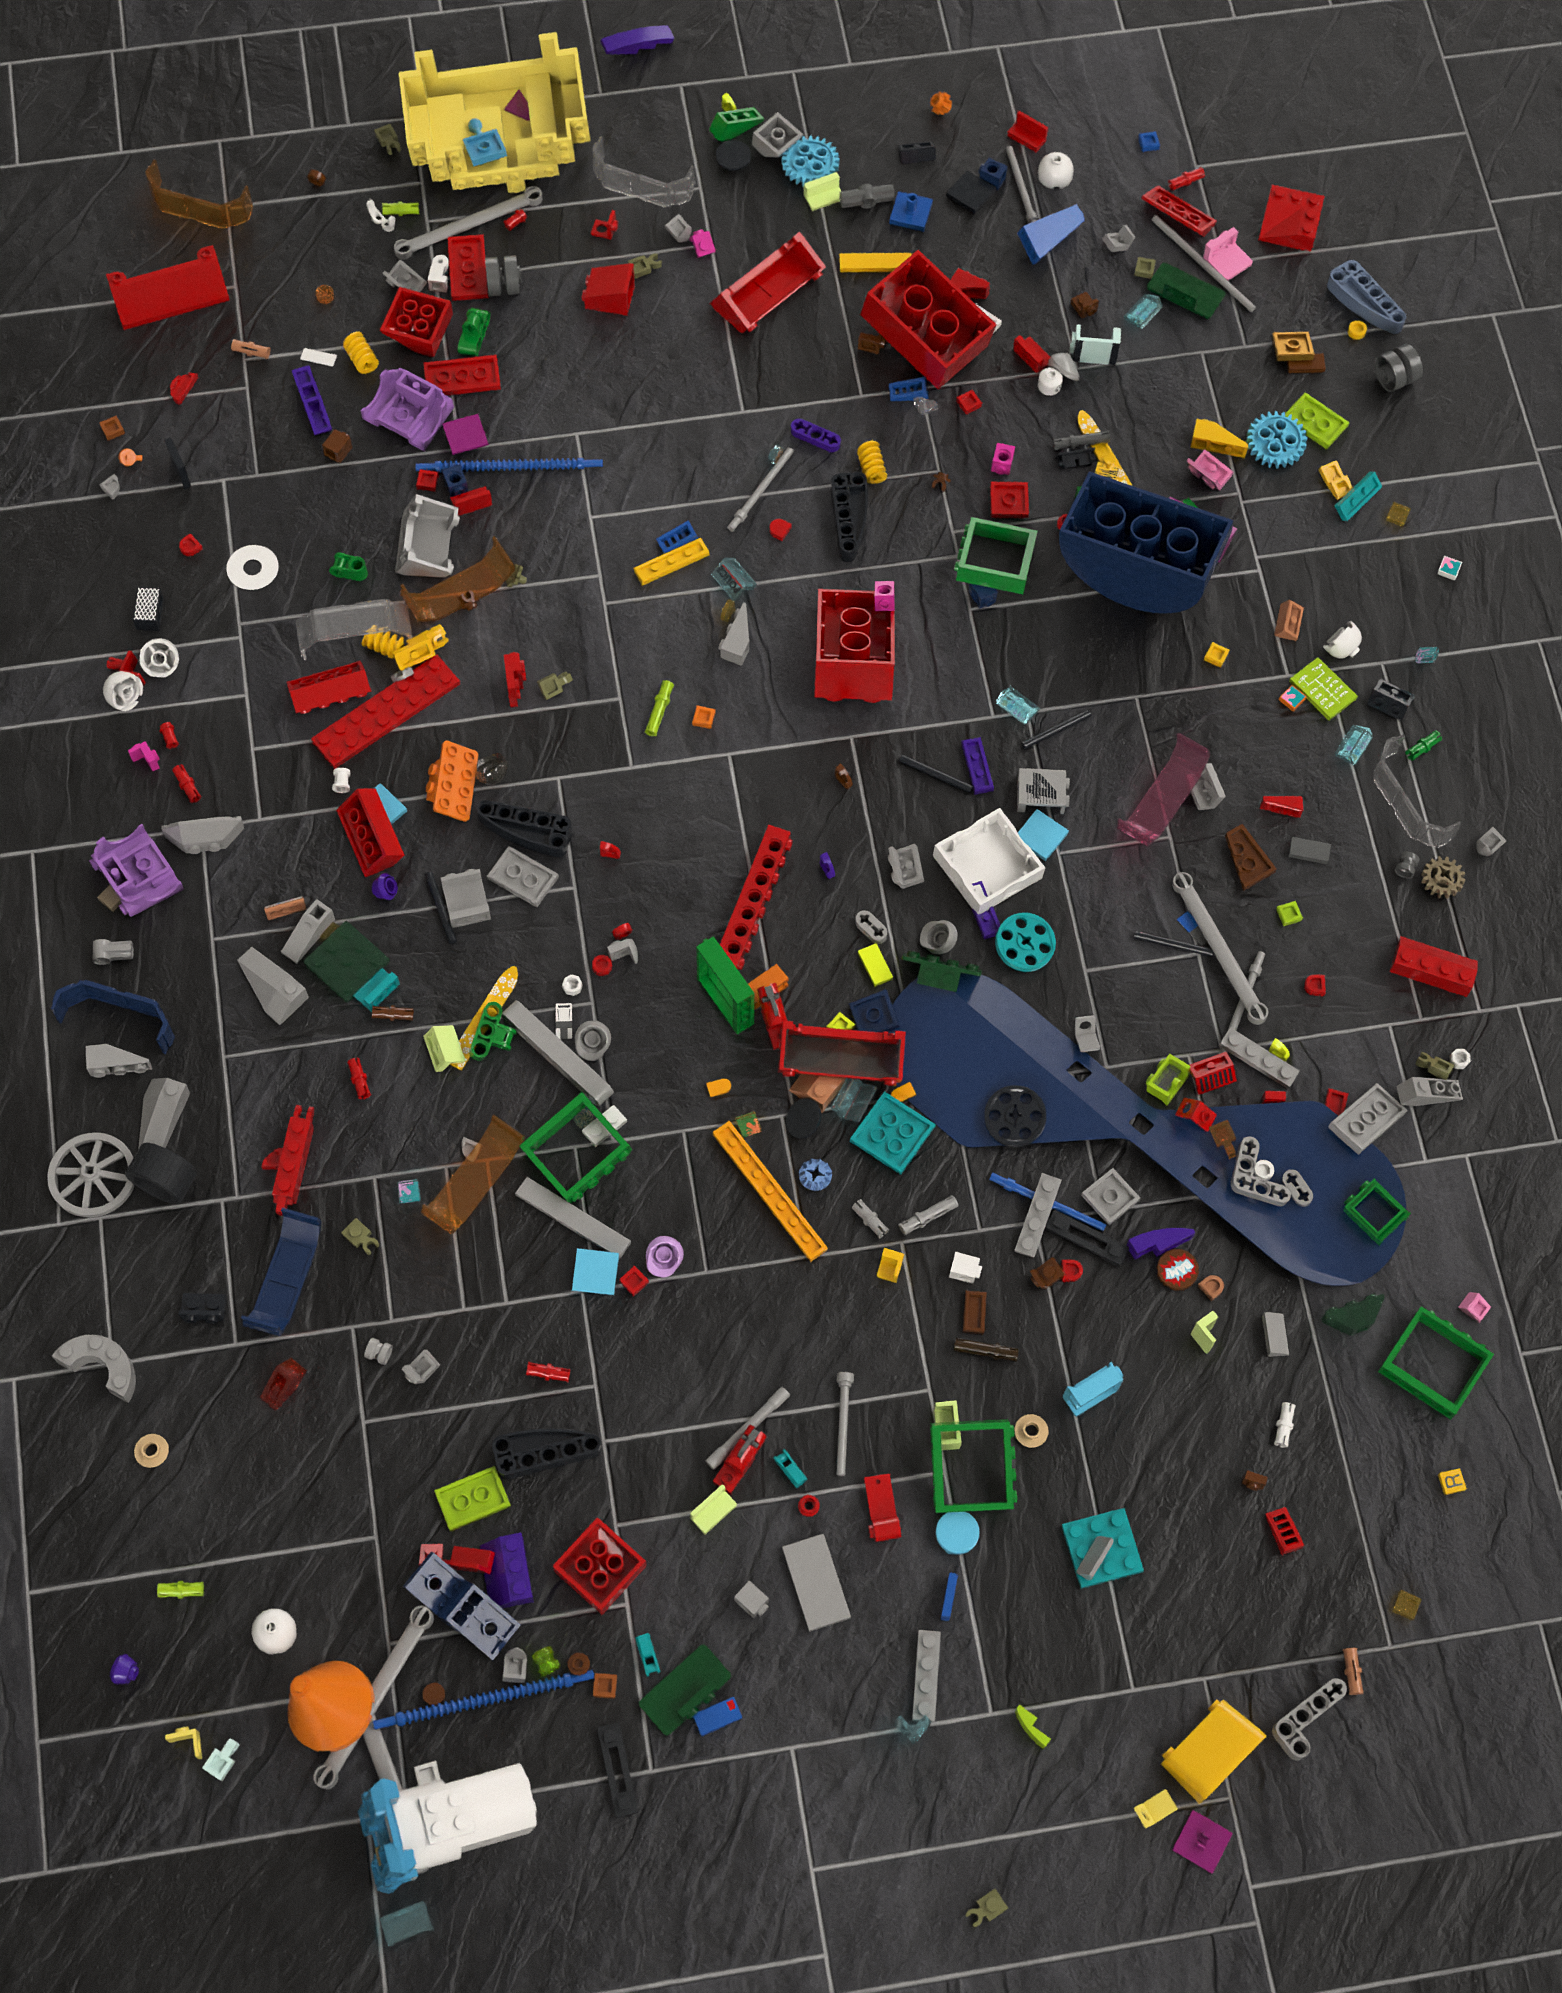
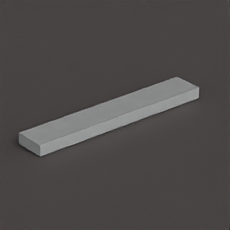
(572, 1217)

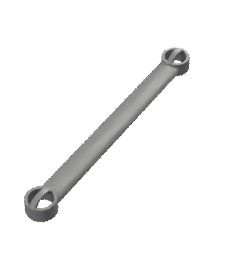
(467, 222)
(1220, 948)
(380, 1687)
(381, 1757)

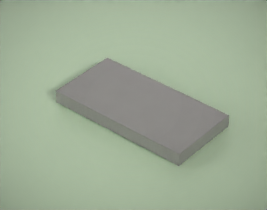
(1367, 1118)
(816, 1582)

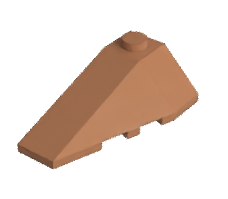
(818, 1088)

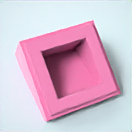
(1474, 1306)

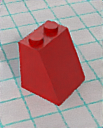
(610, 289)

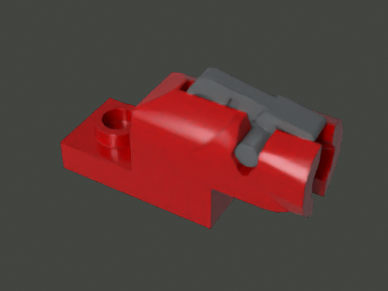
(772, 1011)
(740, 1459)

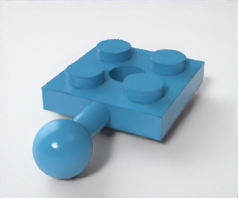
(489, 139)

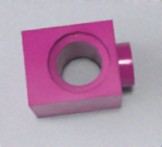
(1006, 453)
(884, 596)

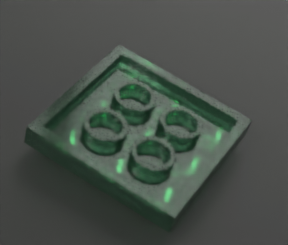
(346, 961)

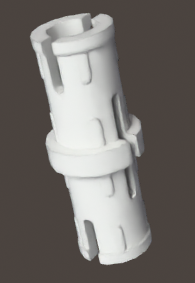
(1284, 1425)

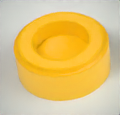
(1357, 330)

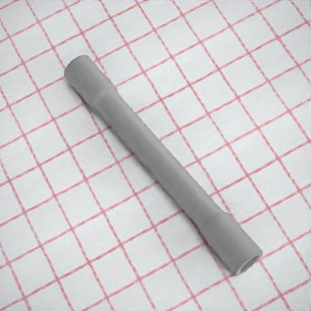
(773, 1403)

